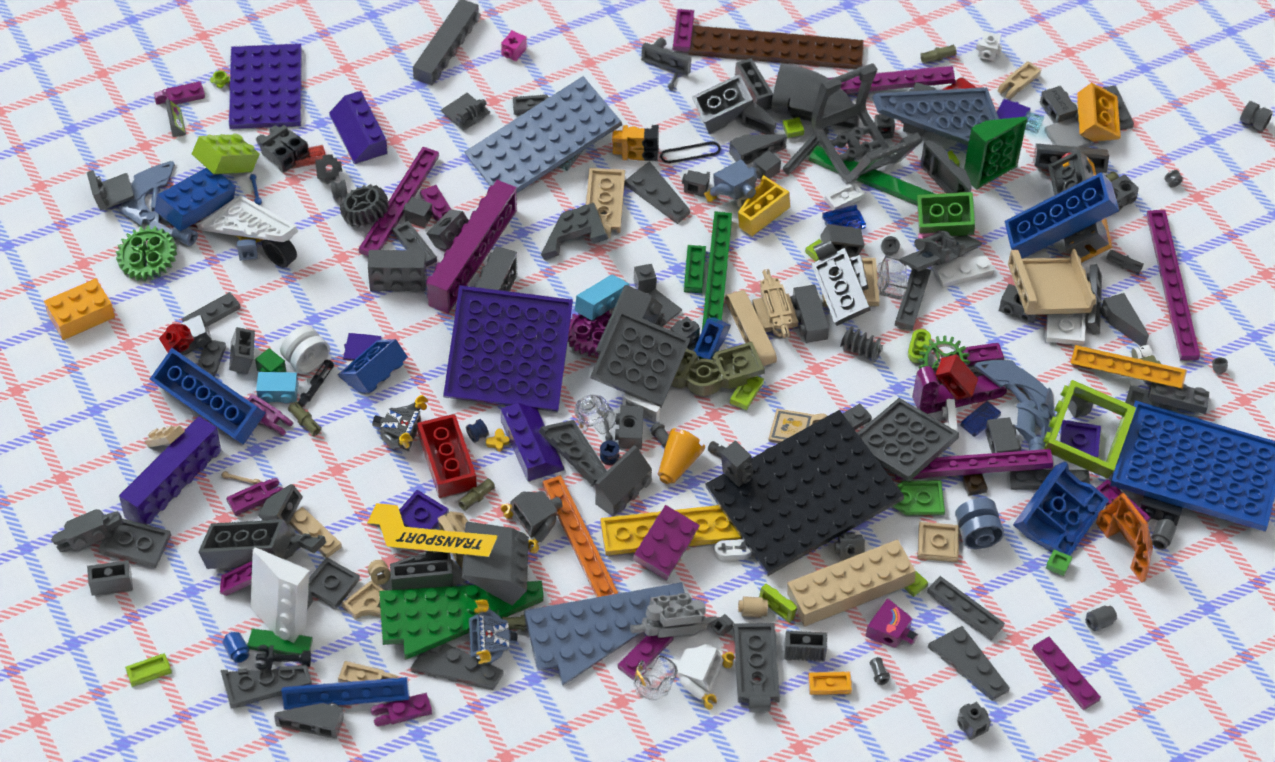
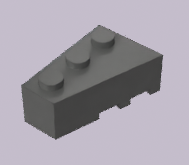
(426, 571)

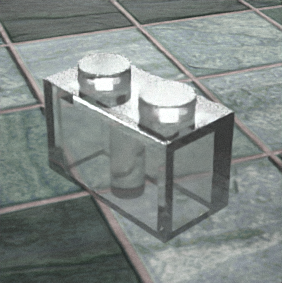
(892, 278)

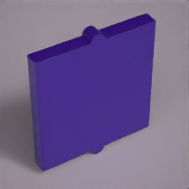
(1011, 110)
(357, 344)

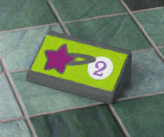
(175, 119)

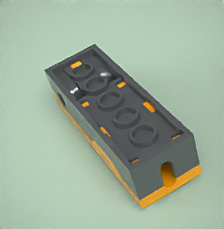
(1064, 174)

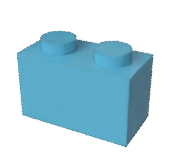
(277, 387)

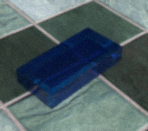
(977, 420)

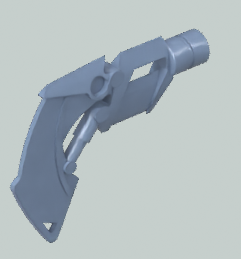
(136, 209)
(1029, 411)

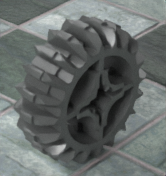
(364, 205)

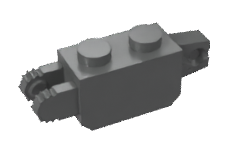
(86, 530)

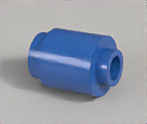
(236, 647)

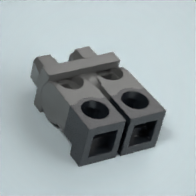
(282, 147)

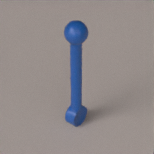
(252, 177)

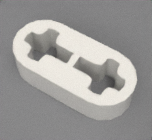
(732, 549)

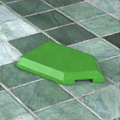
(921, 498)

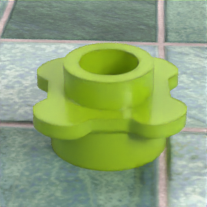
(220, 78)

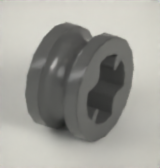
(1173, 178)

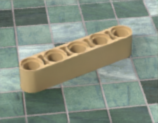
(750, 325)

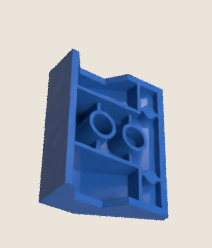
(1060, 511)

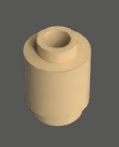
(753, 607)

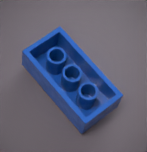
(194, 198)

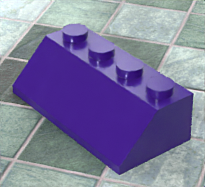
(358, 128)
(532, 450)

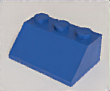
(374, 365)

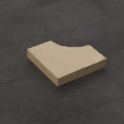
(364, 601)

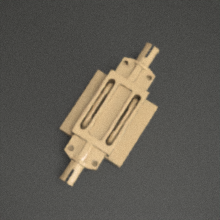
(775, 307)

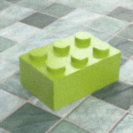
(225, 153)

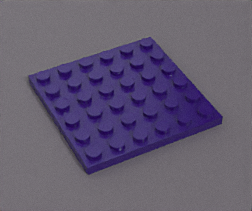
(508, 348)

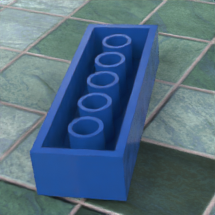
(1062, 215)
(207, 396)

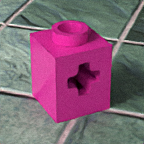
(513, 49)

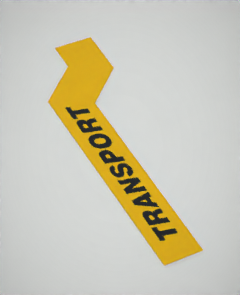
(398, 536)

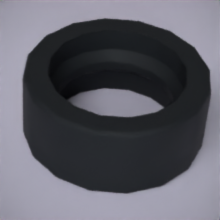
(280, 252)

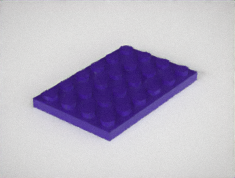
(265, 86)

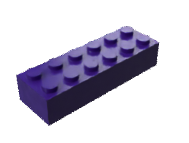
(170, 472)

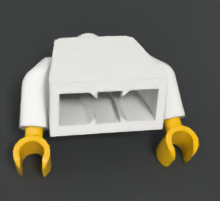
(699, 669)

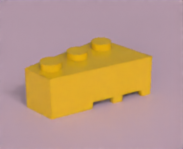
(764, 207)

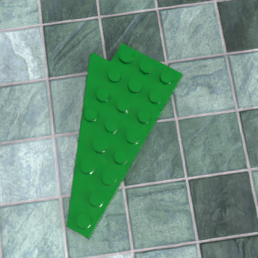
(440, 614)

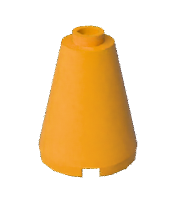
(679, 454)

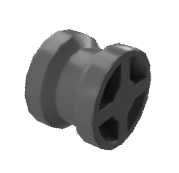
(338, 189)

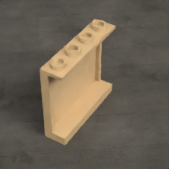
(1051, 284)

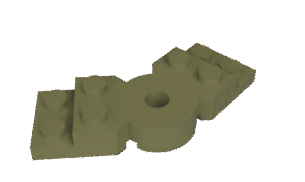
(726, 370)

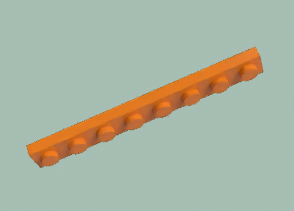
(580, 539)

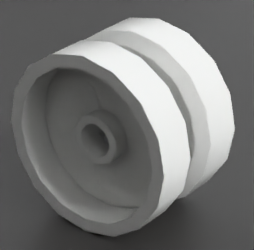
(305, 349)

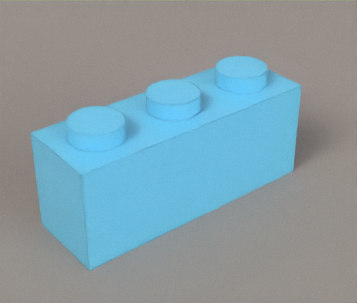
(600, 297)

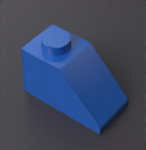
(711, 337)

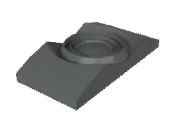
(943, 170)

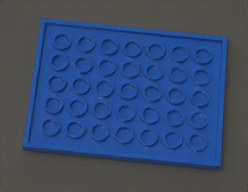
(1198, 466)

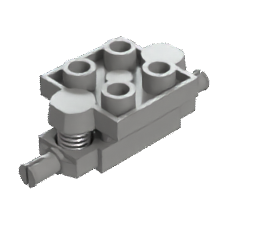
(673, 616)

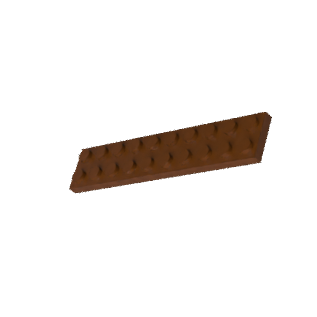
(776, 47)

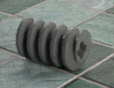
(862, 344)

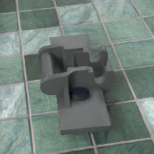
(932, 253)

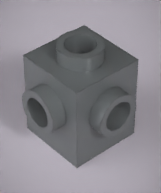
(321, 169)
(688, 329)
(849, 545)
(973, 720)

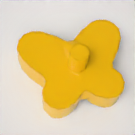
(498, 440)

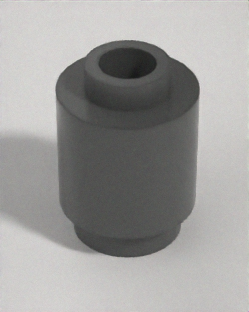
(1163, 534)
(1101, 617)

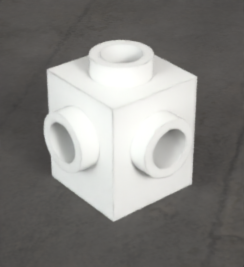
(989, 46)

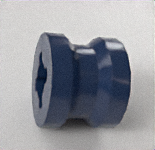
(477, 430)
(606, 456)

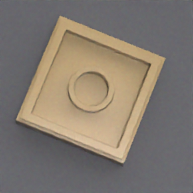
(938, 542)

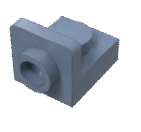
(247, 249)

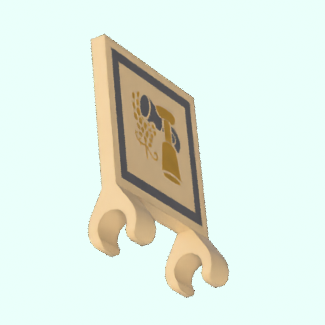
(791, 422)

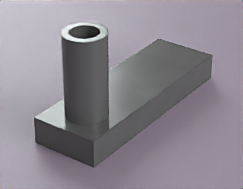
(665, 58)

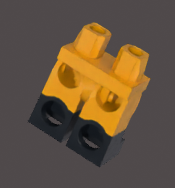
(636, 143)

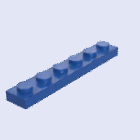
(346, 693)

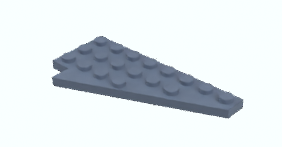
(942, 112)
(587, 630)

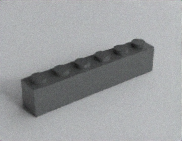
(446, 42)

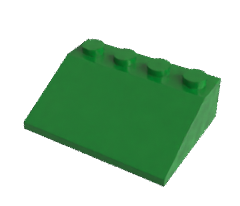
(994, 149)

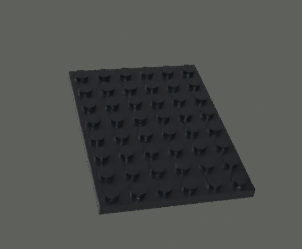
(806, 492)

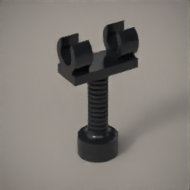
(270, 657)

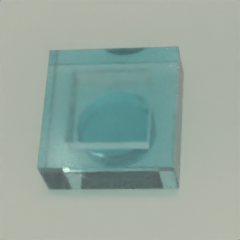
(1034, 122)

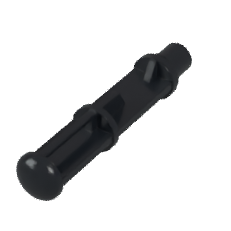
(316, 382)

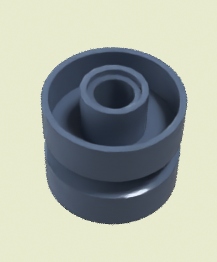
(979, 523)

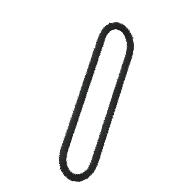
(690, 146)

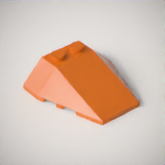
(1125, 518)

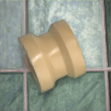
(376, 567)

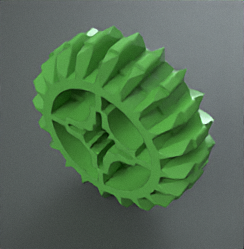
(935, 347)

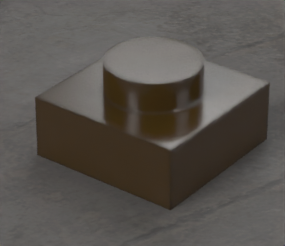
(974, 484)

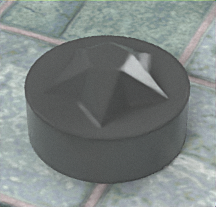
(890, 245)

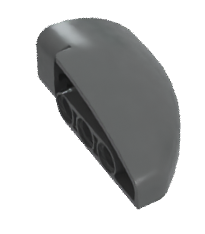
(798, 90)

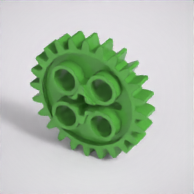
(130, 252)

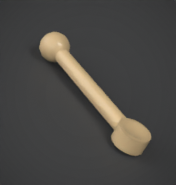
(225, 475)

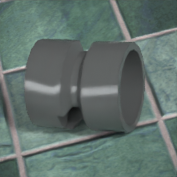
(1254, 115)

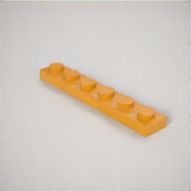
(1129, 367)

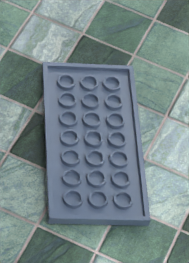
(544, 136)

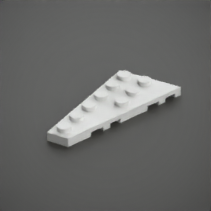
(248, 219)

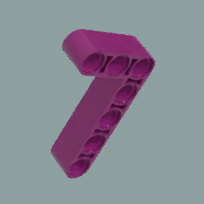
(931, 396)

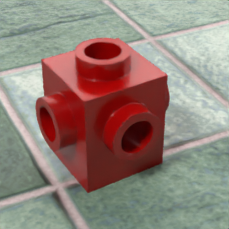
(176, 337)

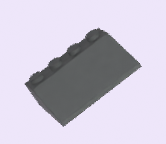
(505, 568)

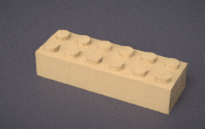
(851, 582)

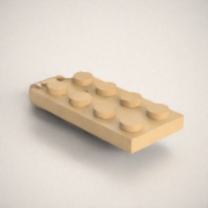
(607, 192)

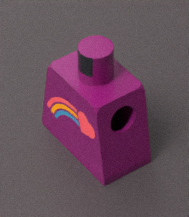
(891, 626)

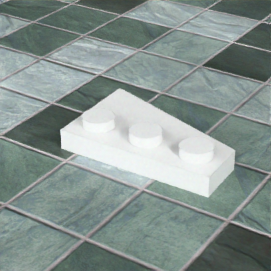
(963, 270)

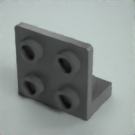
(111, 191)

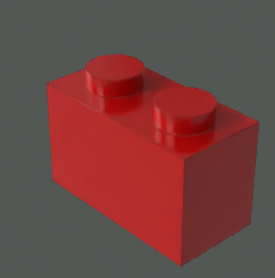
(956, 377)

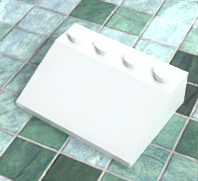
(279, 594)

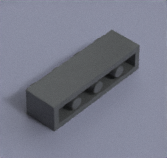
(1047, 154)

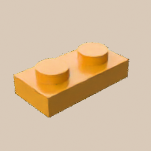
(829, 683)

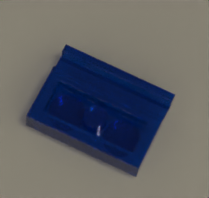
(846, 217)

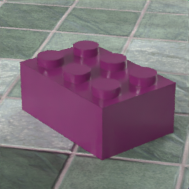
(666, 542)

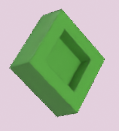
(1058, 562)

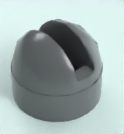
(1220, 365)

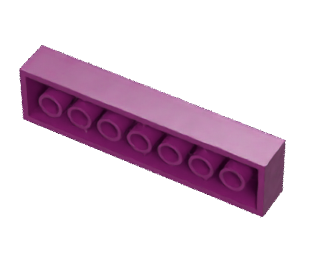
(471, 246)

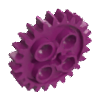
(587, 333)

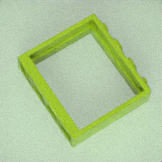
(1078, 457)

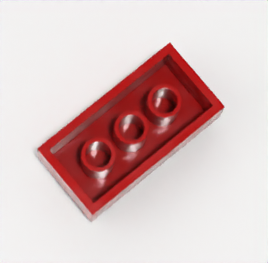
(447, 455)

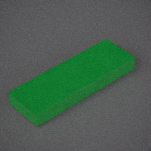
(694, 269)
(265, 637)

